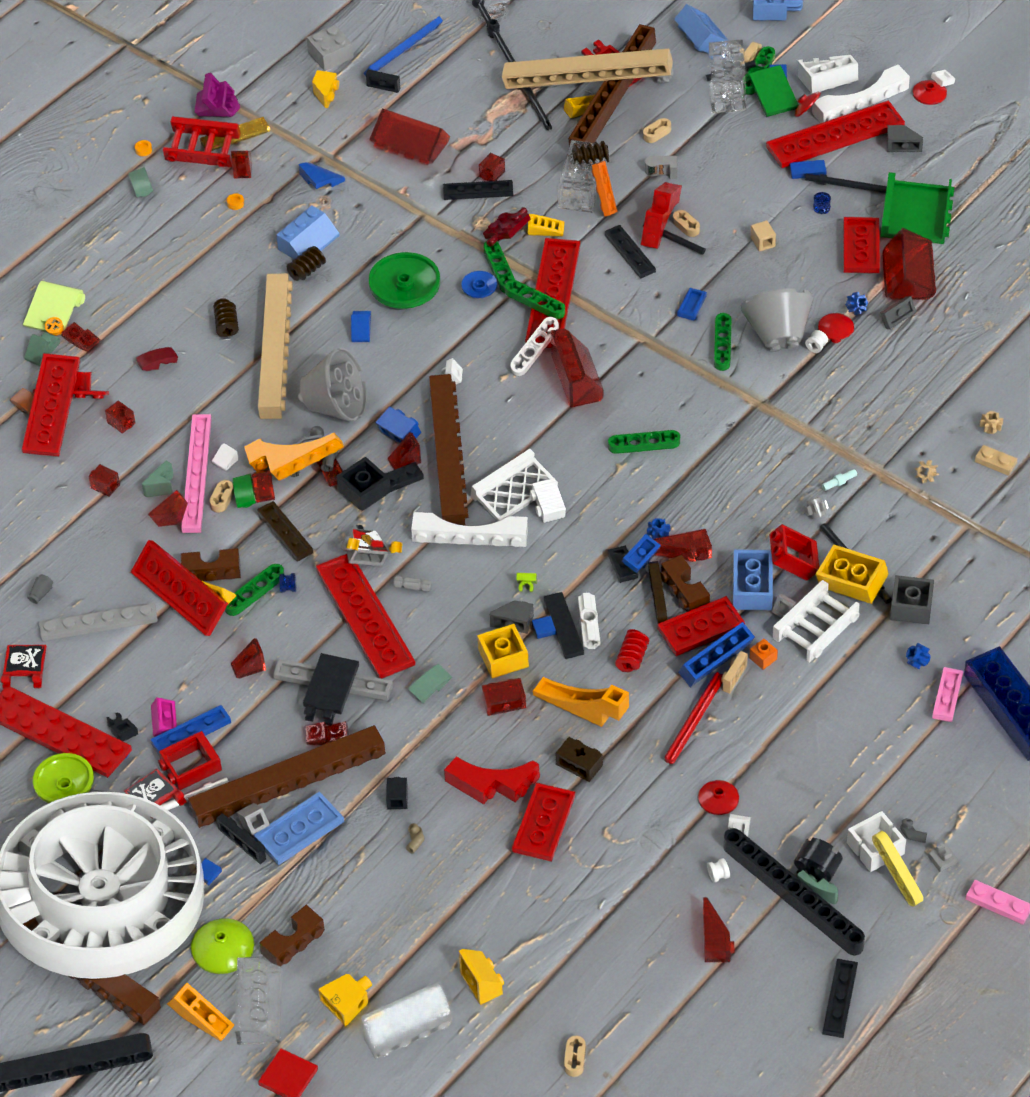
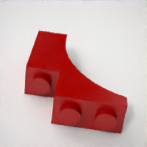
(656, 217)
(483, 782)

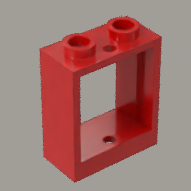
(804, 566)
(184, 747)

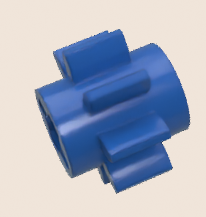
(856, 303)
(658, 528)
(918, 655)

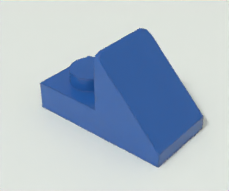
(360, 326)
(641, 553)

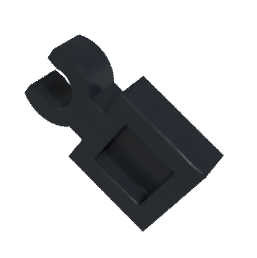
(121, 728)

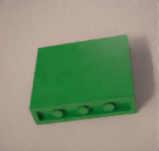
(917, 208)

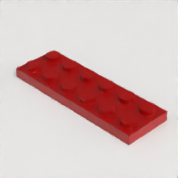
(51, 405)
(179, 587)

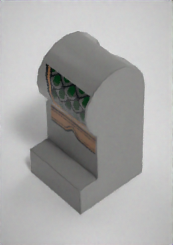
(661, 166)

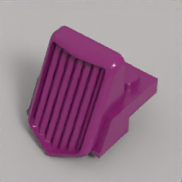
(216, 99)

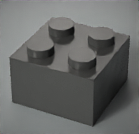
(912, 599)

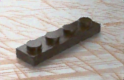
(285, 531)

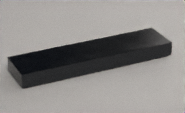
(474, 190)
(630, 251)
(564, 625)
(840, 998)

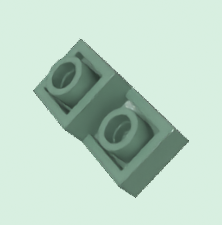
(141, 182)
(429, 682)
(823, 888)

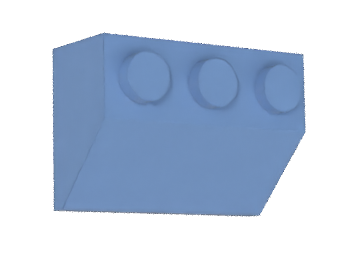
(699, 28)
(307, 230)

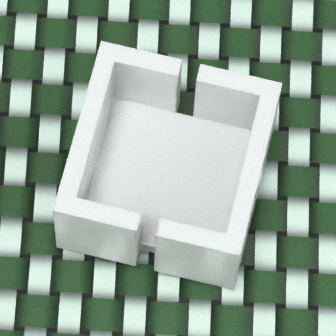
(860, 839)

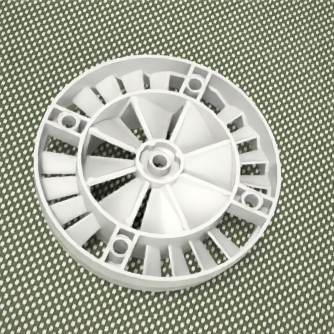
(118, 900)

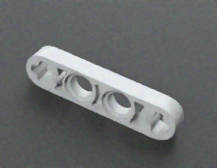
(531, 344)

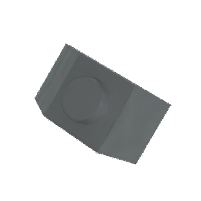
(903, 139)
(513, 613)

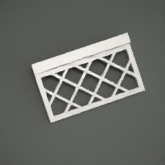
(502, 477)

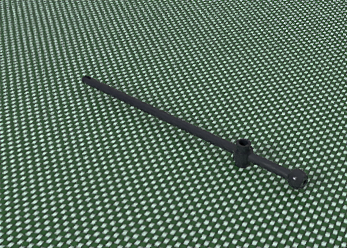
(493, 30)

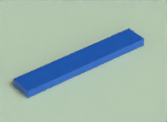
(405, 45)

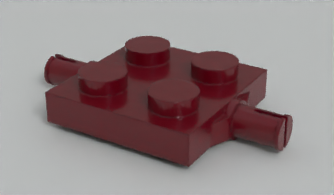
(506, 226)

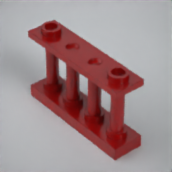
(201, 127)

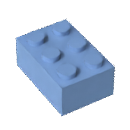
(752, 580)

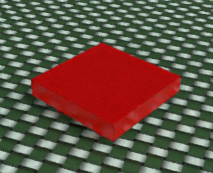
(288, 1074)

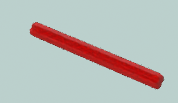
(693, 719)

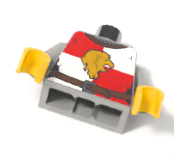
(368, 547)

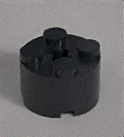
(818, 859)

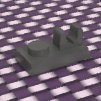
(898, 312)

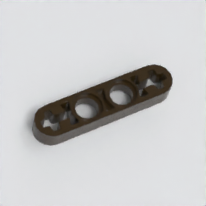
(657, 591)

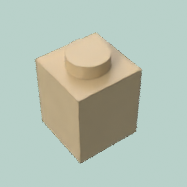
(763, 235)

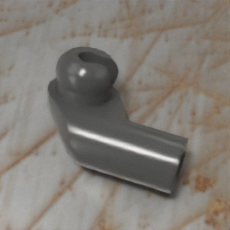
(910, 833)

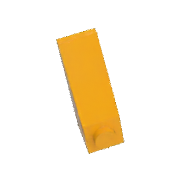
(200, 1012)

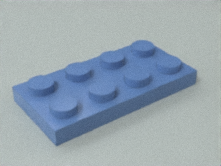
(299, 828)

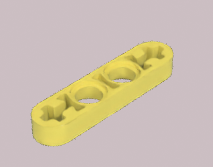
(897, 868)

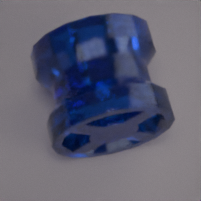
(822, 203)
(287, 582)

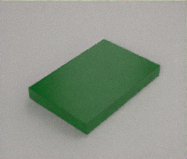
(773, 90)

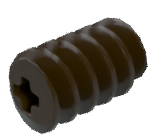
(593, 153)
(306, 263)
(225, 318)

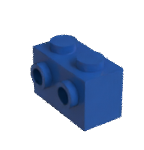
(396, 425)

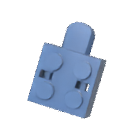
(774, 9)

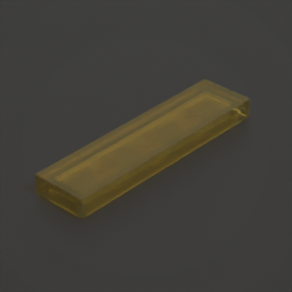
(247, 130)

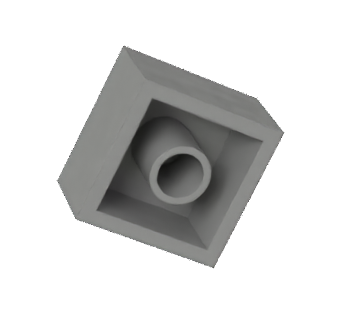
(330, 47)

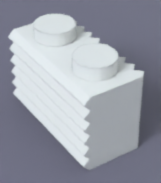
(548, 500)

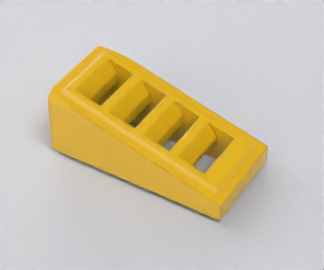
(577, 106)
(539, 226)

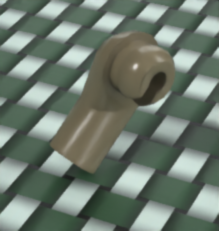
(417, 838)

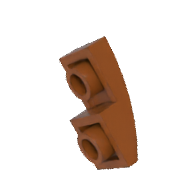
(23, 400)

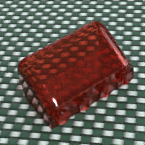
(408, 137)
(909, 267)
(575, 369)

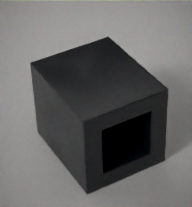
(397, 793)

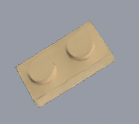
(996, 460)
(736, 669)

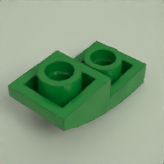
(244, 491)

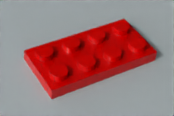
(861, 245)
(699, 625)
(543, 822)

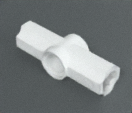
(589, 620)

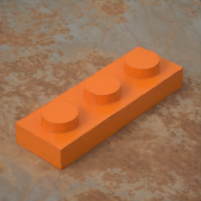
(604, 188)

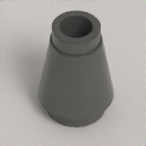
(40, 588)

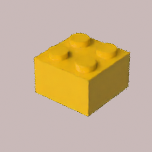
(503, 651)

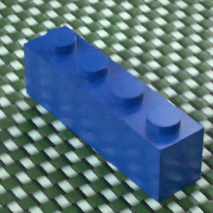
(716, 654)

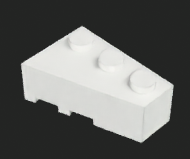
(827, 73)

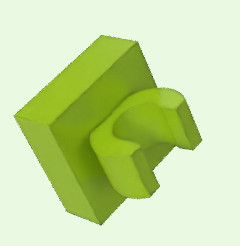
(526, 578)

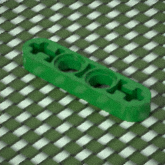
(760, 59)
(498, 266)
(537, 296)
(722, 341)
(644, 444)
(257, 592)

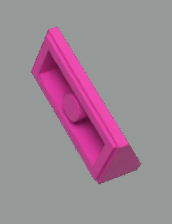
(163, 716)

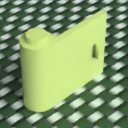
(52, 301)

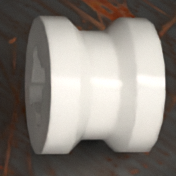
(816, 341)
(718, 870)

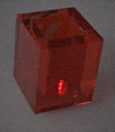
(491, 167)
(104, 480)

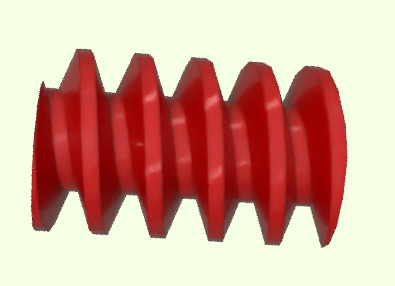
(632, 651)

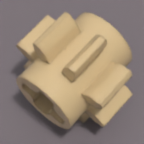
(991, 422)
(931, 473)

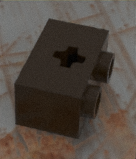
(579, 759)

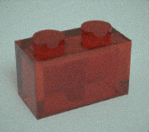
(504, 696)

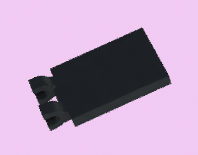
(329, 687)

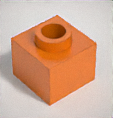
(763, 654)

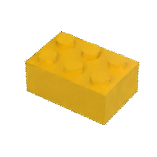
(853, 573)

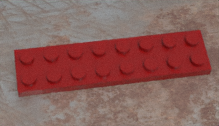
(834, 134)
(555, 280)
(365, 616)
(60, 731)

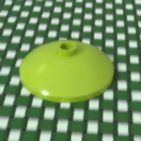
(62, 771)
(221, 955)

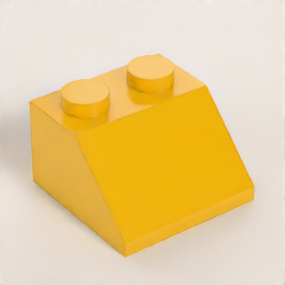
(479, 975)

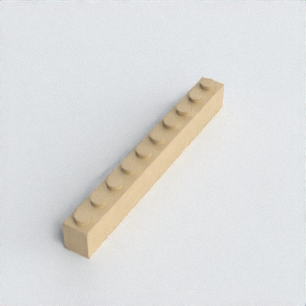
(587, 68)
(274, 346)

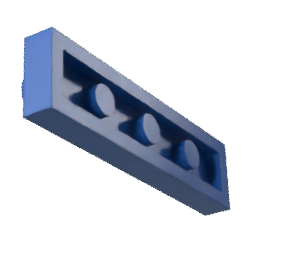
(206, 722)

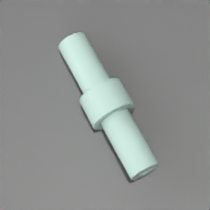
(839, 480)

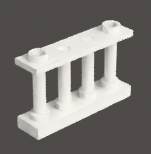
(807, 606)

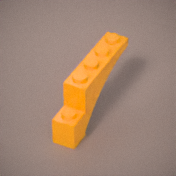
(288, 459)
(589, 704)

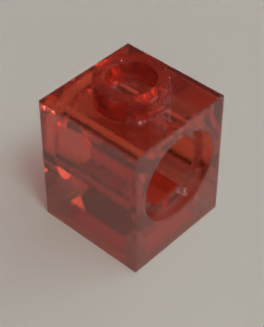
(120, 417)

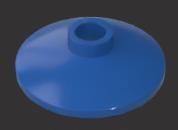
(479, 284)

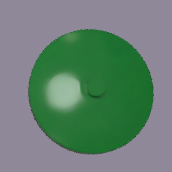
(404, 280)

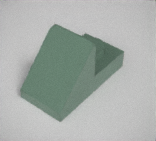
(40, 344)
(159, 481)

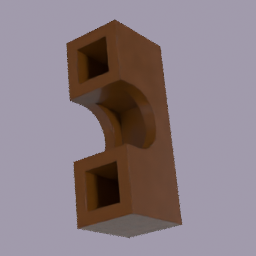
(225, 567)
(675, 574)
(281, 948)

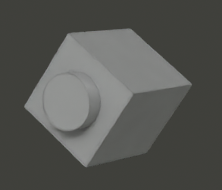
(253, 818)

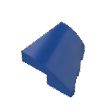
(319, 176)

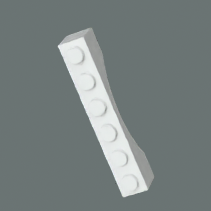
(890, 83)
(506, 532)

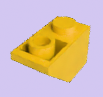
(325, 86)

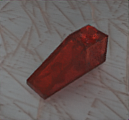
(691, 545)
(716, 935)

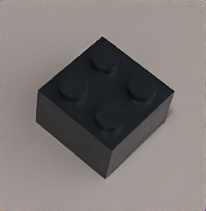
(363, 484)

